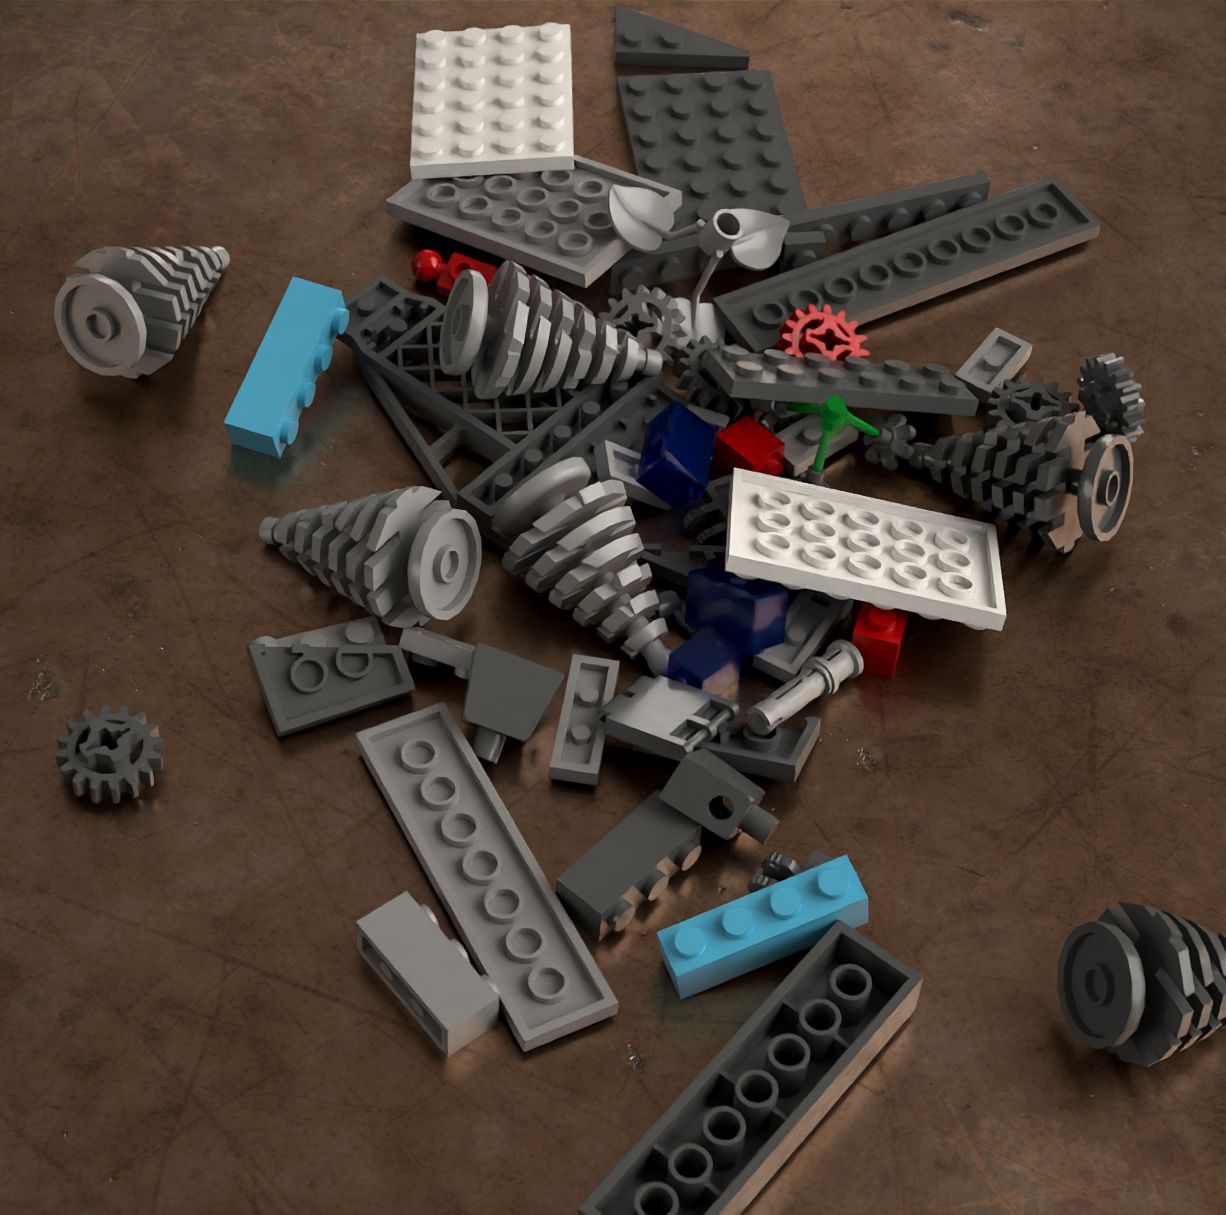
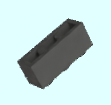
(628, 866)

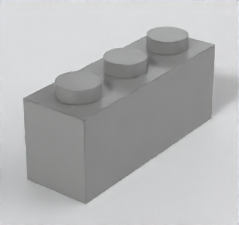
(428, 972)

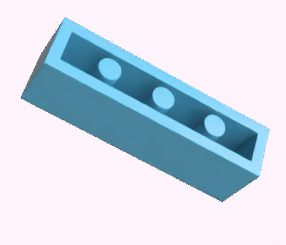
(287, 367)
(762, 926)

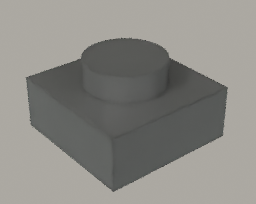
(801, 249)

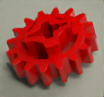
(829, 335)

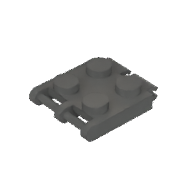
(666, 716)

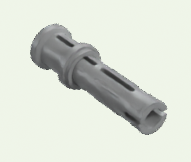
(817, 678)

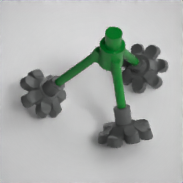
(884, 438)

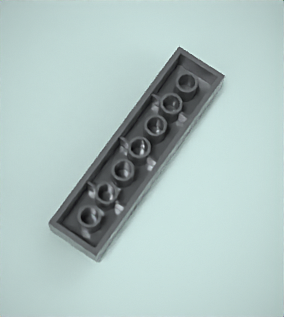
(766, 1084)

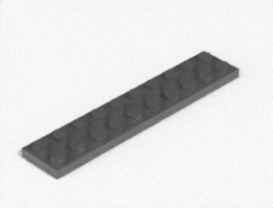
(913, 263)

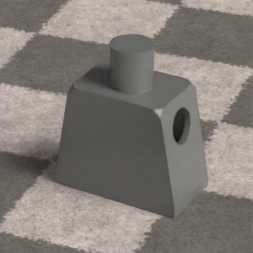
(505, 698)
(700, 791)

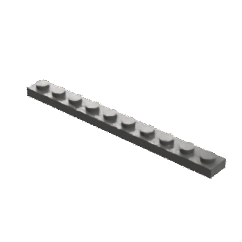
(839, 223)

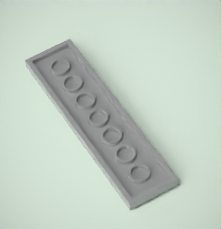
(486, 876)

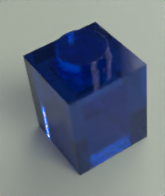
(706, 662)

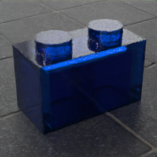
(676, 455)
(738, 608)

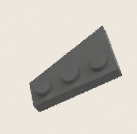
(326, 683)

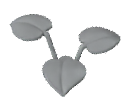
(752, 236)

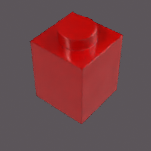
(748, 447)
(879, 638)

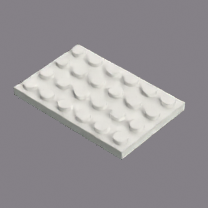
(492, 102)
(864, 549)

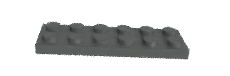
(855, 379)

